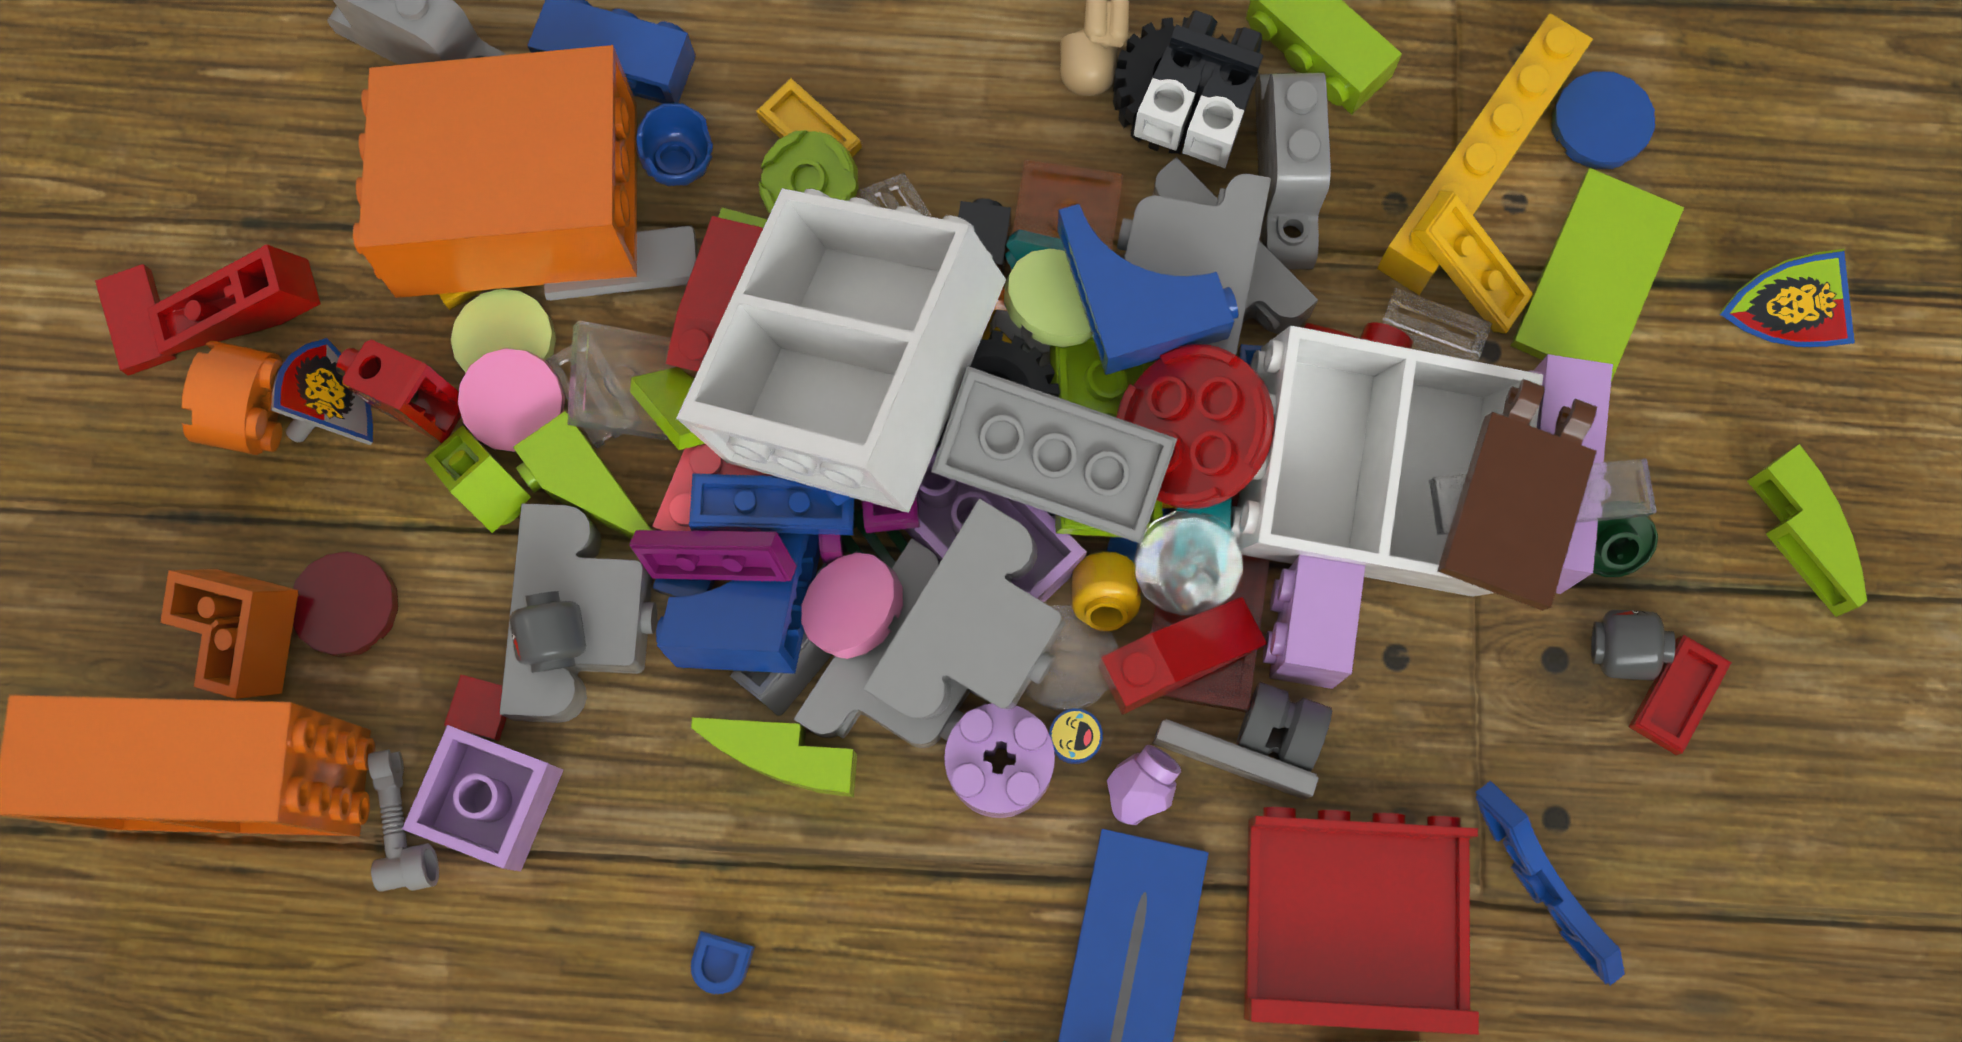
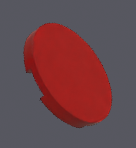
(1215, 412)

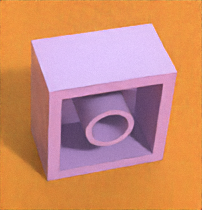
(1315, 621)
(483, 799)

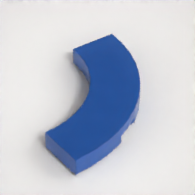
(1546, 886)

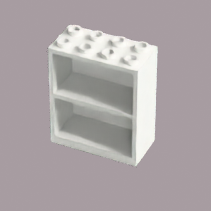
(845, 346)
(1356, 452)

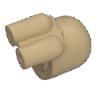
(1091, 53)

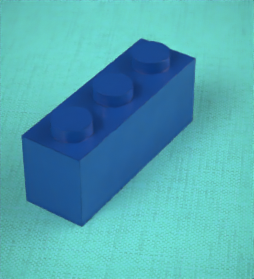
(651, 54)

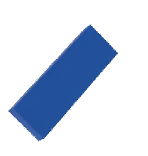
(765, 505)

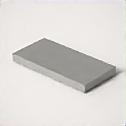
(1054, 455)

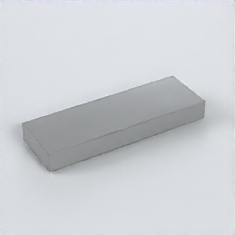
(1235, 759)

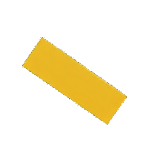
(1473, 261)

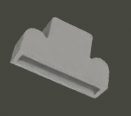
(614, 597)
(971, 624)

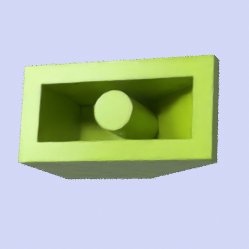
(477, 480)

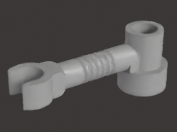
(403, 865)

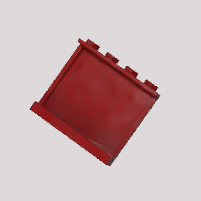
(1359, 922)

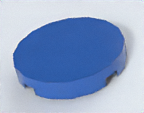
(1603, 120)

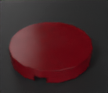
(344, 604)

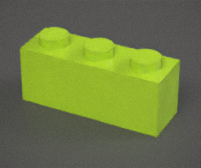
(1330, 41)

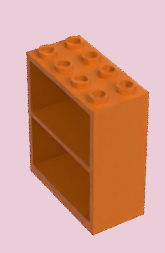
(498, 172)
(183, 766)

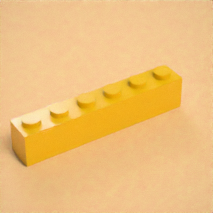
(1491, 141)

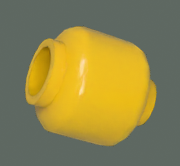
(1105, 591)

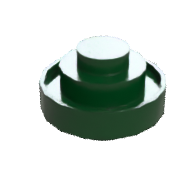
(1624, 545)

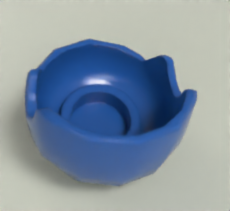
(674, 144)

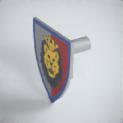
(314, 395)

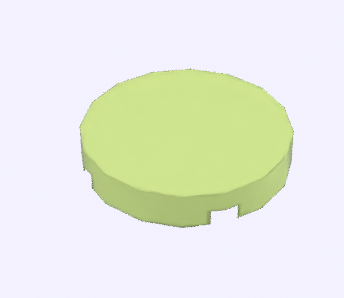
(1046, 299)
(499, 322)

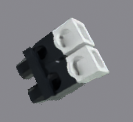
(1204, 70)

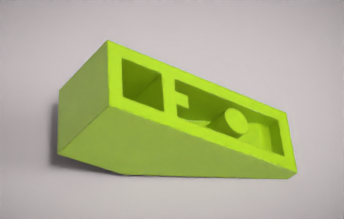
(574, 475)

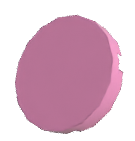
(509, 397)
(851, 605)

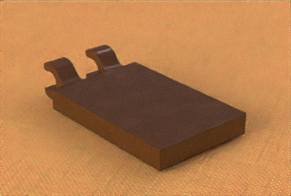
(1521, 500)

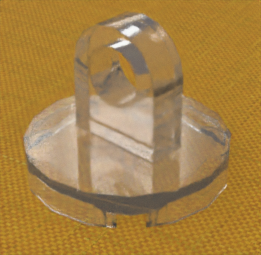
(1188, 562)

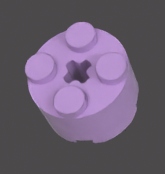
(979, 736)

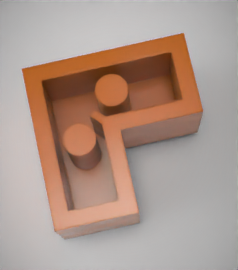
(242, 628)

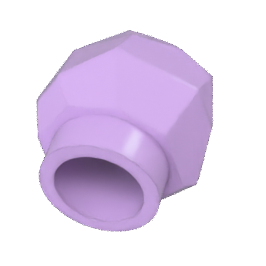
(1143, 785)

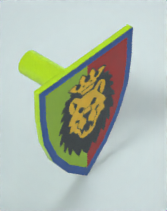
(1797, 302)

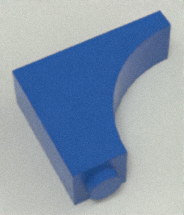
(1136, 310)
(743, 622)

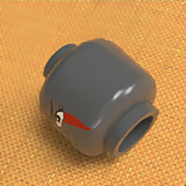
(547, 632)
(1631, 645)

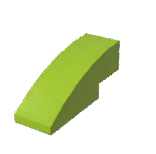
(1812, 530)
(781, 753)

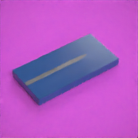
(1133, 941)

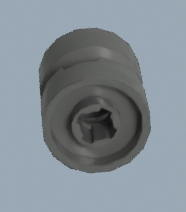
(1303, 724)

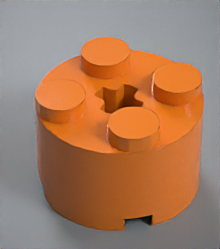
(232, 399)

